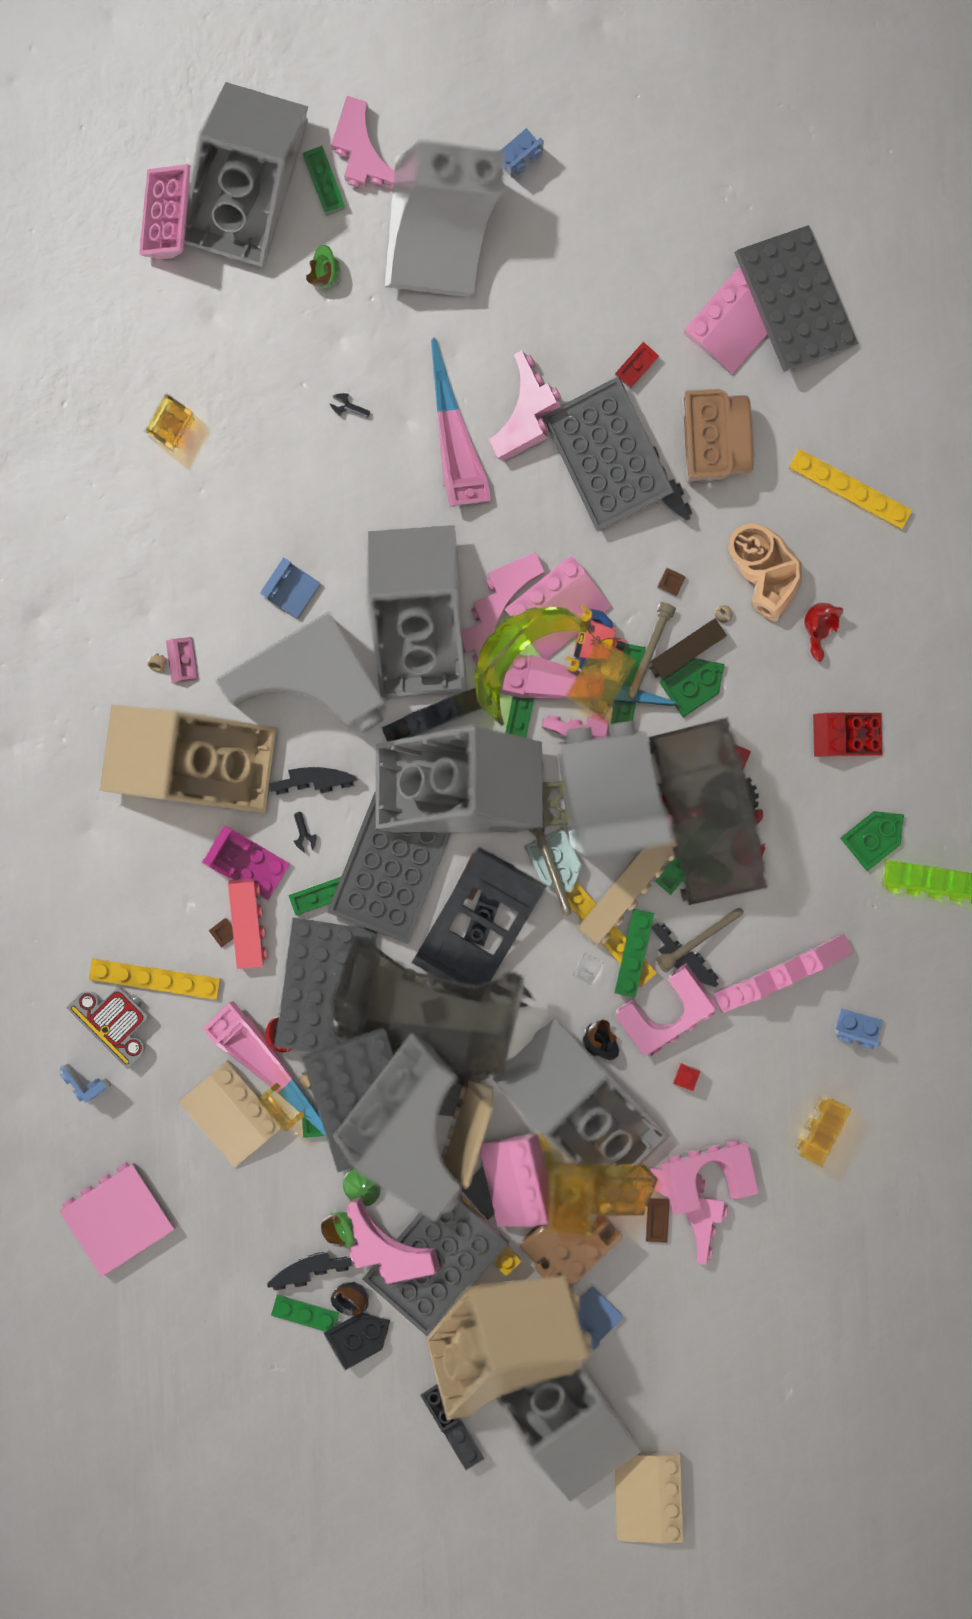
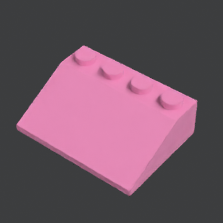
(165, 211)
(728, 324)
(563, 587)
(517, 1180)

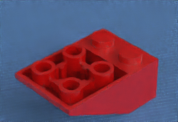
(847, 734)

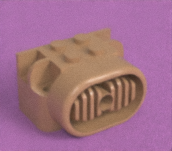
(717, 434)
(569, 1254)

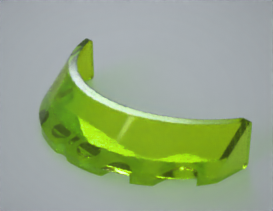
(508, 642)

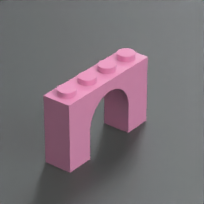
(650, 1035)
(682, 1172)

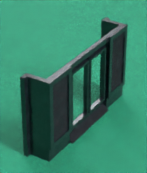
(455, 957)

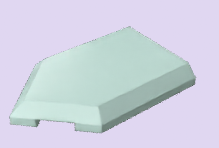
(563, 857)

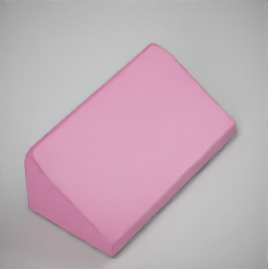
(181, 659)

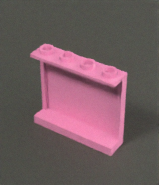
(116, 1219)

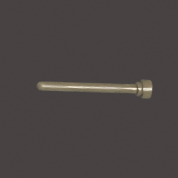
(665, 612)
(538, 832)
(667, 961)

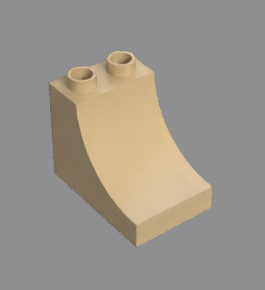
(188, 758)
(505, 1340)

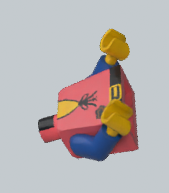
(598, 627)

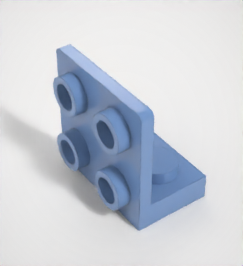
(520, 151)
(290, 588)
(858, 1027)
(81, 1091)
(596, 1316)

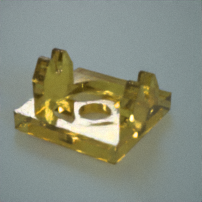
(276, 1111)

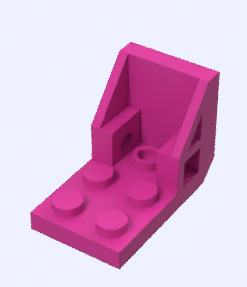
(244, 859)

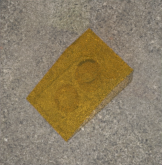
(170, 423)

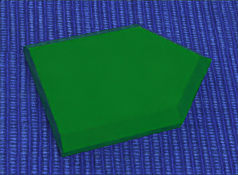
(693, 684)
(874, 837)

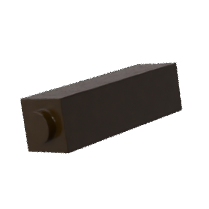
(687, 649)

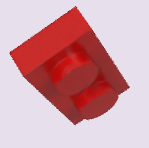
(636, 365)

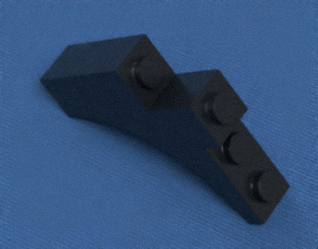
(433, 716)

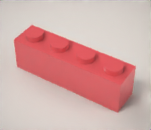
(246, 924)

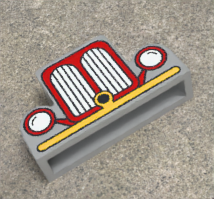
(113, 1022)

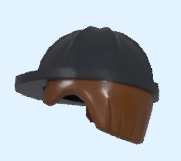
(600, 1040)
(350, 1298)

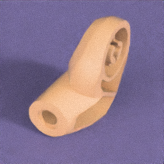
(768, 564)

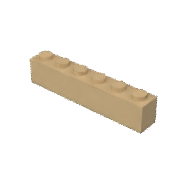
(624, 891)

